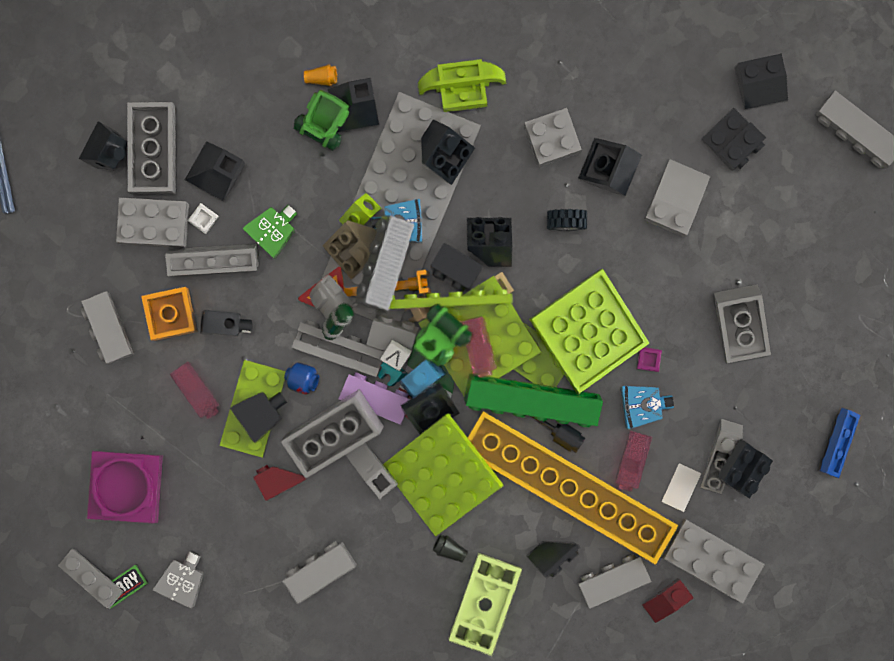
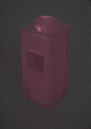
(480, 347)
(195, 390)
(633, 461)

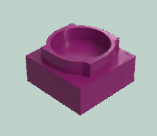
(124, 487)

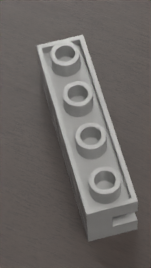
(212, 259)
(341, 350)

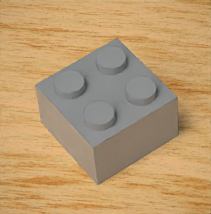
(552, 137)

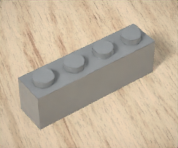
(858, 129)

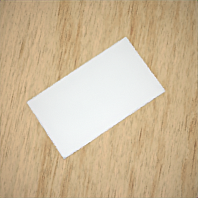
(681, 487)

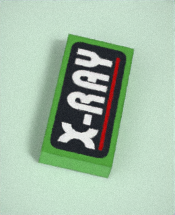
(129, 582)

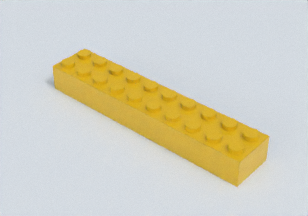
(571, 488)

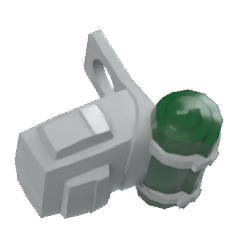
(334, 305)

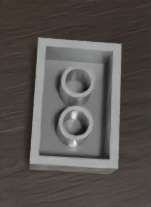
(152, 223)
(319, 571)

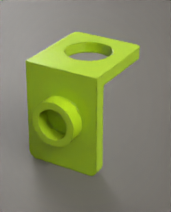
(359, 213)

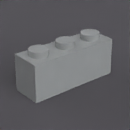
(106, 328)
(613, 580)

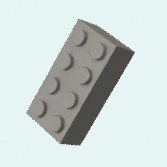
(151, 148)
(332, 433)
(713, 560)

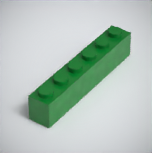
(533, 400)

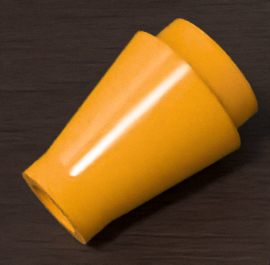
(322, 75)

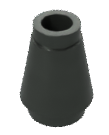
(449, 549)

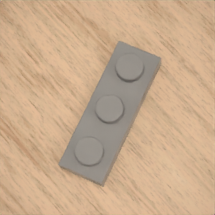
(90, 578)

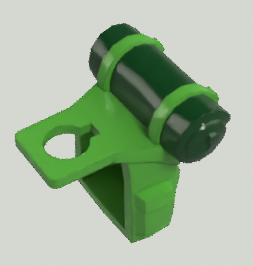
(323, 119)
(441, 336)

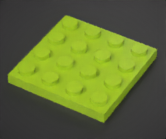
(589, 331)
(507, 332)
(442, 475)

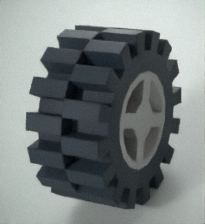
(567, 219)

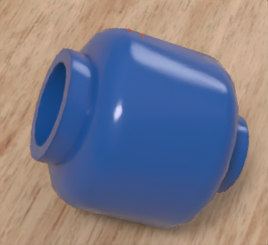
(302, 378)

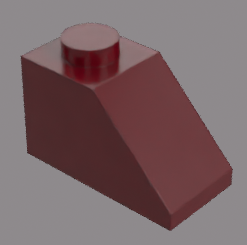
(276, 480)
(667, 600)

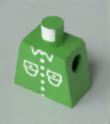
(272, 229)

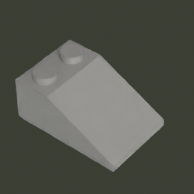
(677, 198)
(742, 323)

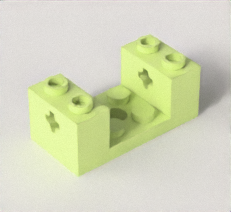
(489, 580)

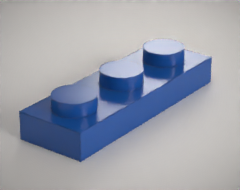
(840, 442)

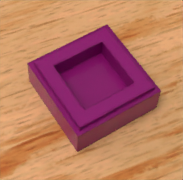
(649, 359)

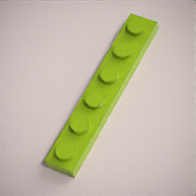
(454, 299)

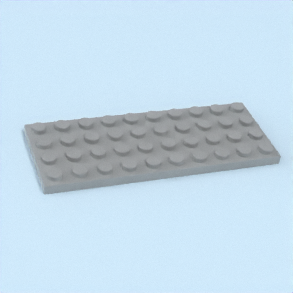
(399, 176)

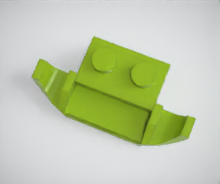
(462, 83)

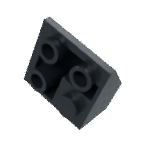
(361, 103)
(444, 151)
(215, 171)
(490, 240)
(551, 554)

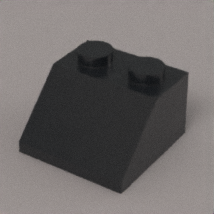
(762, 81)
(610, 166)

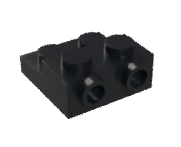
(734, 139)
(429, 408)
(745, 469)

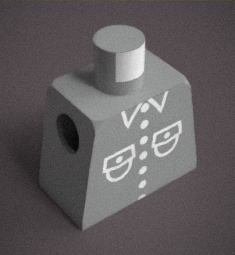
(181, 581)

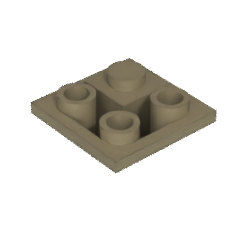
(351, 246)

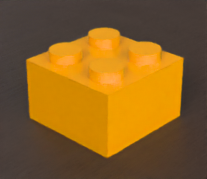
(169, 314)

